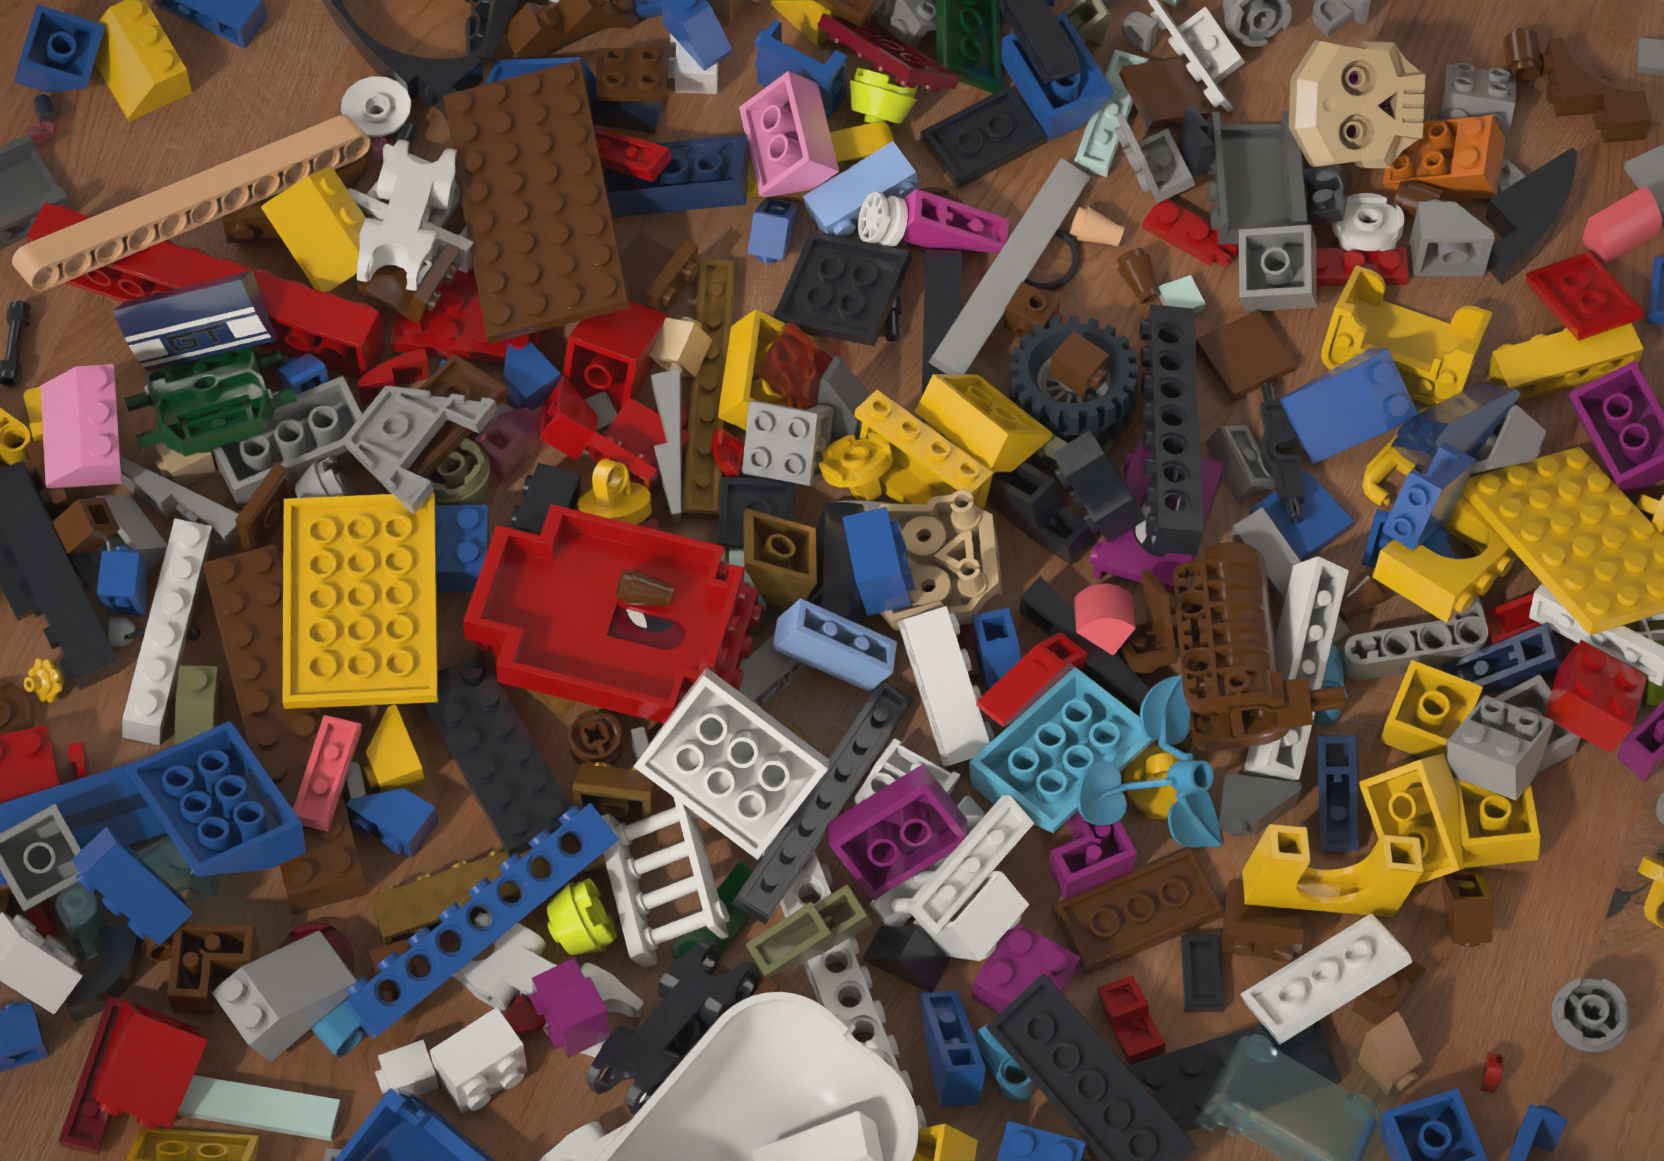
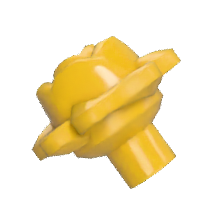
(44, 680)

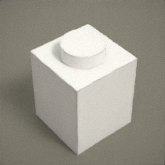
(407, 1070)

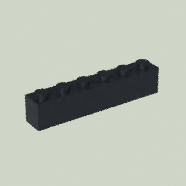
(53, 585)

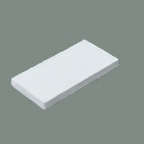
(1326, 978)

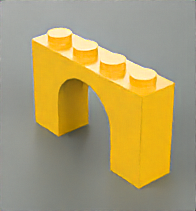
(1443, 583)
(1377, 885)

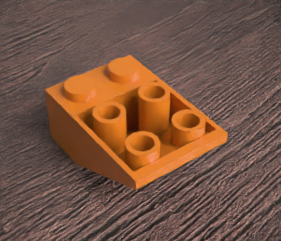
(1455, 157)

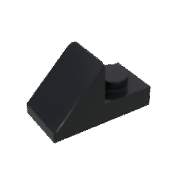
(1327, 194)

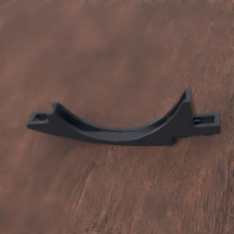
(418, 75)

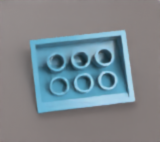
(1053, 744)

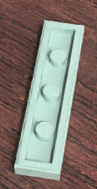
(1100, 139)
(261, 1108)

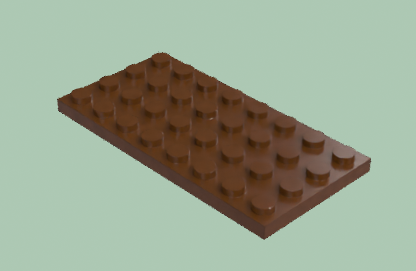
(536, 202)

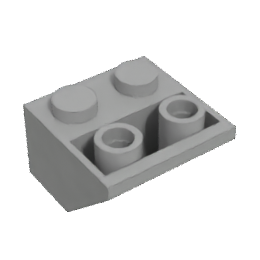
(1498, 747)

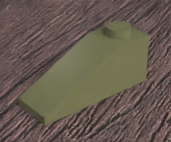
(197, 701)

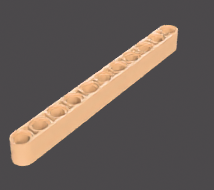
(189, 203)

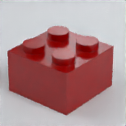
(1595, 696)

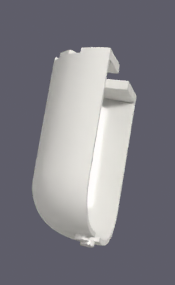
(764, 1076)

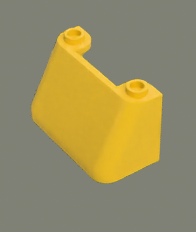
(1428, 352)

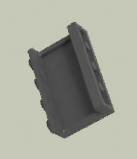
(1254, 178)
(24, 189)

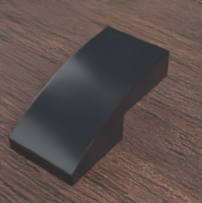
(1194, 144)

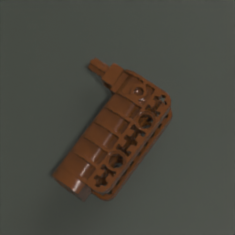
(1236, 637)

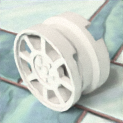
(884, 219)

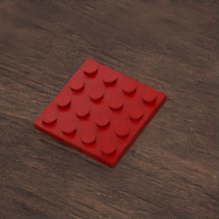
(455, 326)

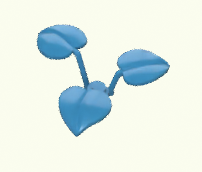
(1193, 816)

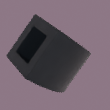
(120, 961)

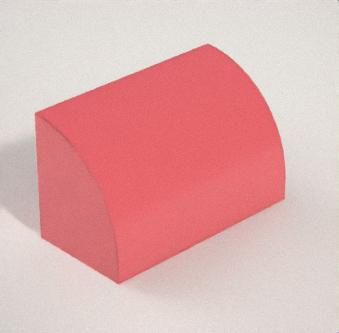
(1623, 226)
(1105, 615)

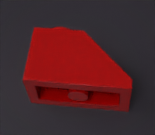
(567, 420)

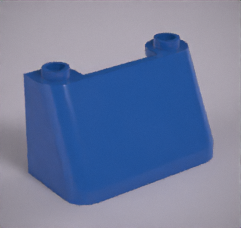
(409, 1130)

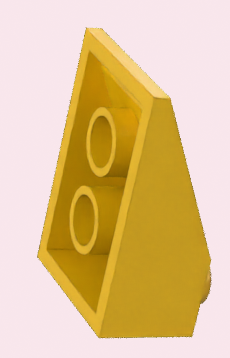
(1421, 804)

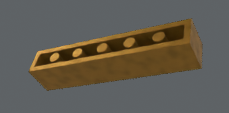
(409, 908)

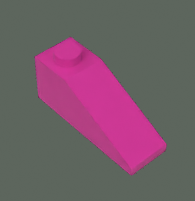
(952, 225)

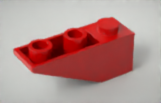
(1031, 678)

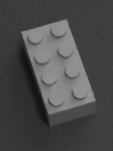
(294, 438)

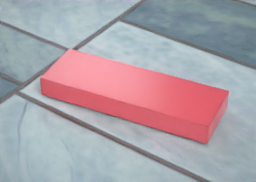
(326, 772)

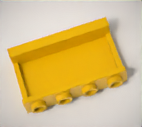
(922, 459)

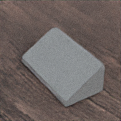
(1241, 460)

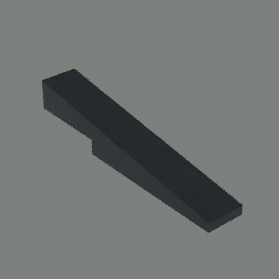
(1053, 615)

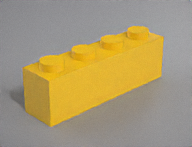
(1562, 360)

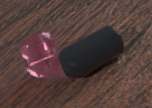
(45, 117)
(407, 132)

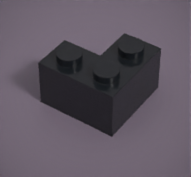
(1097, 487)

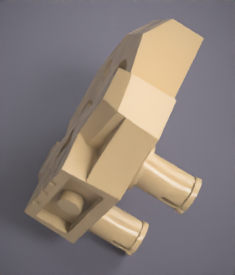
(1327, 103)
(956, 559)

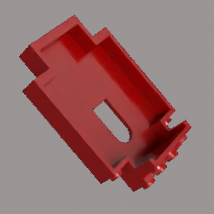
(555, 602)

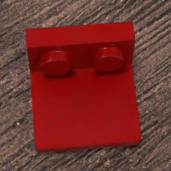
(632, 442)

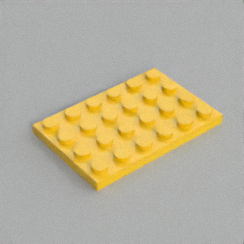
(1576, 536)
(359, 602)

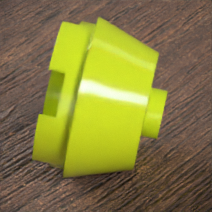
(880, 97)
(580, 919)

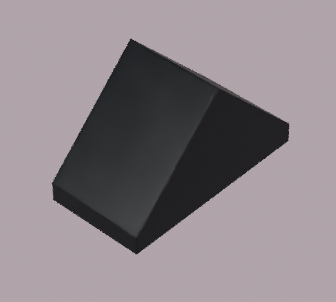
(629, 115)
(908, 956)

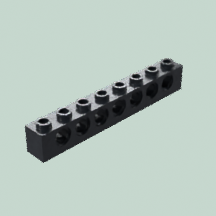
(1172, 430)

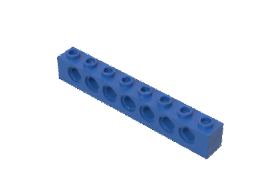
(593, 839)

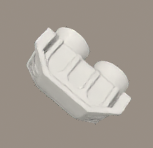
(896, 763)

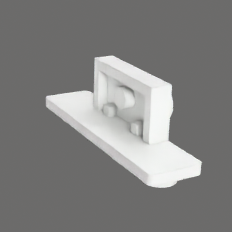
(1207, 48)

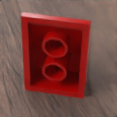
(27, 763)

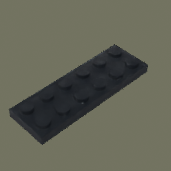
(496, 754)
(1187, 1075)
(1087, 1079)

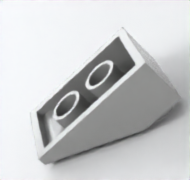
(285, 993)

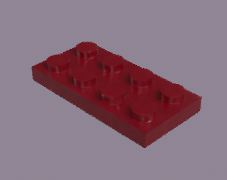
(889, 53)

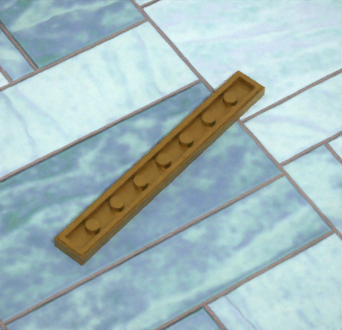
(715, 315)

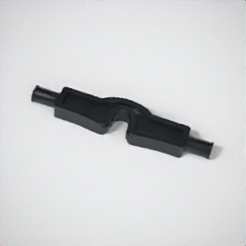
(1282, 467)

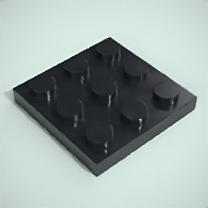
(843, 288)

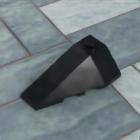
(487, 25)
(836, 581)

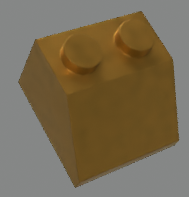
(779, 557)
(616, 791)

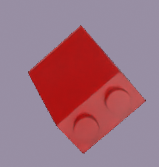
(613, 353)
(148, 1066)

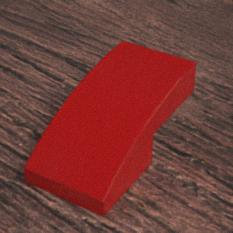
(396, 371)
(1130, 1019)

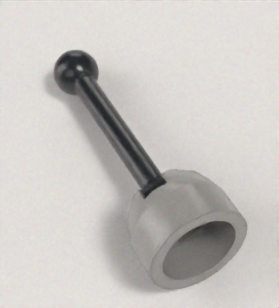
(123, 632)

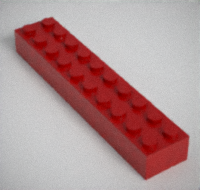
(304, 320)

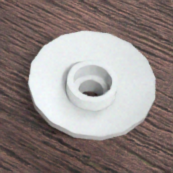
(377, 95)

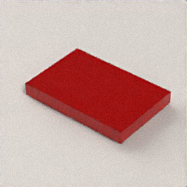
(1584, 296)

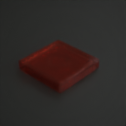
(794, 367)

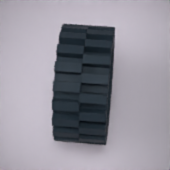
(1058, 406)

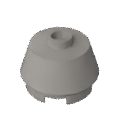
(1256, 19)
(325, 481)
(1591, 1014)

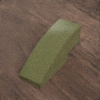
(809, 932)

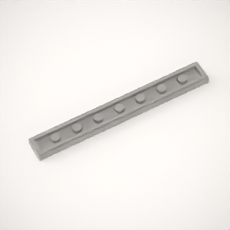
(1009, 269)

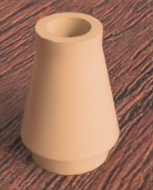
(1095, 228)

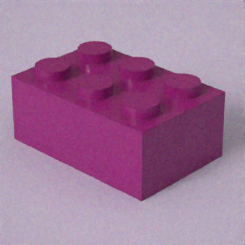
(1623, 427)
(898, 831)

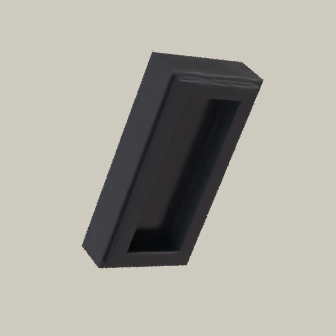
(1202, 973)

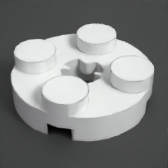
(1382, 231)

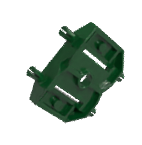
(206, 385)

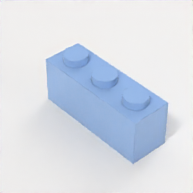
(838, 202)
(834, 645)

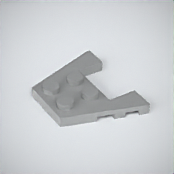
(398, 430)

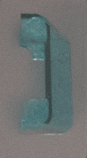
(80, 910)
(1287, 1106)

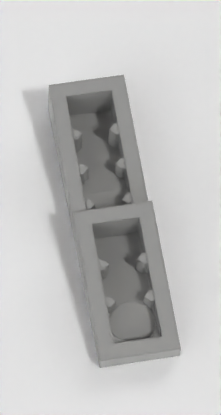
(669, 455)
(167, 497)
(1263, 535)

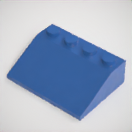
(219, 804)

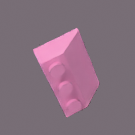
(788, 136)
(81, 428)

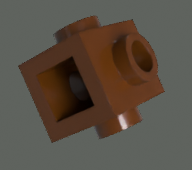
(1030, 308)

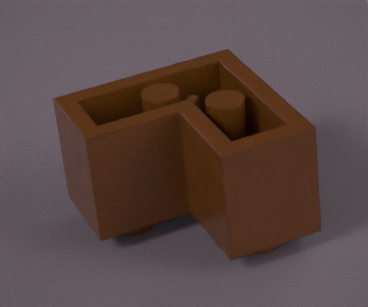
(203, 954)

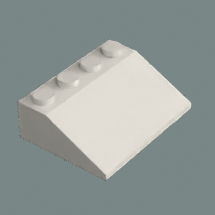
(732, 763)

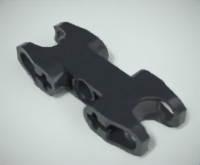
(688, 1008)

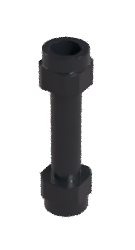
(17, 317)

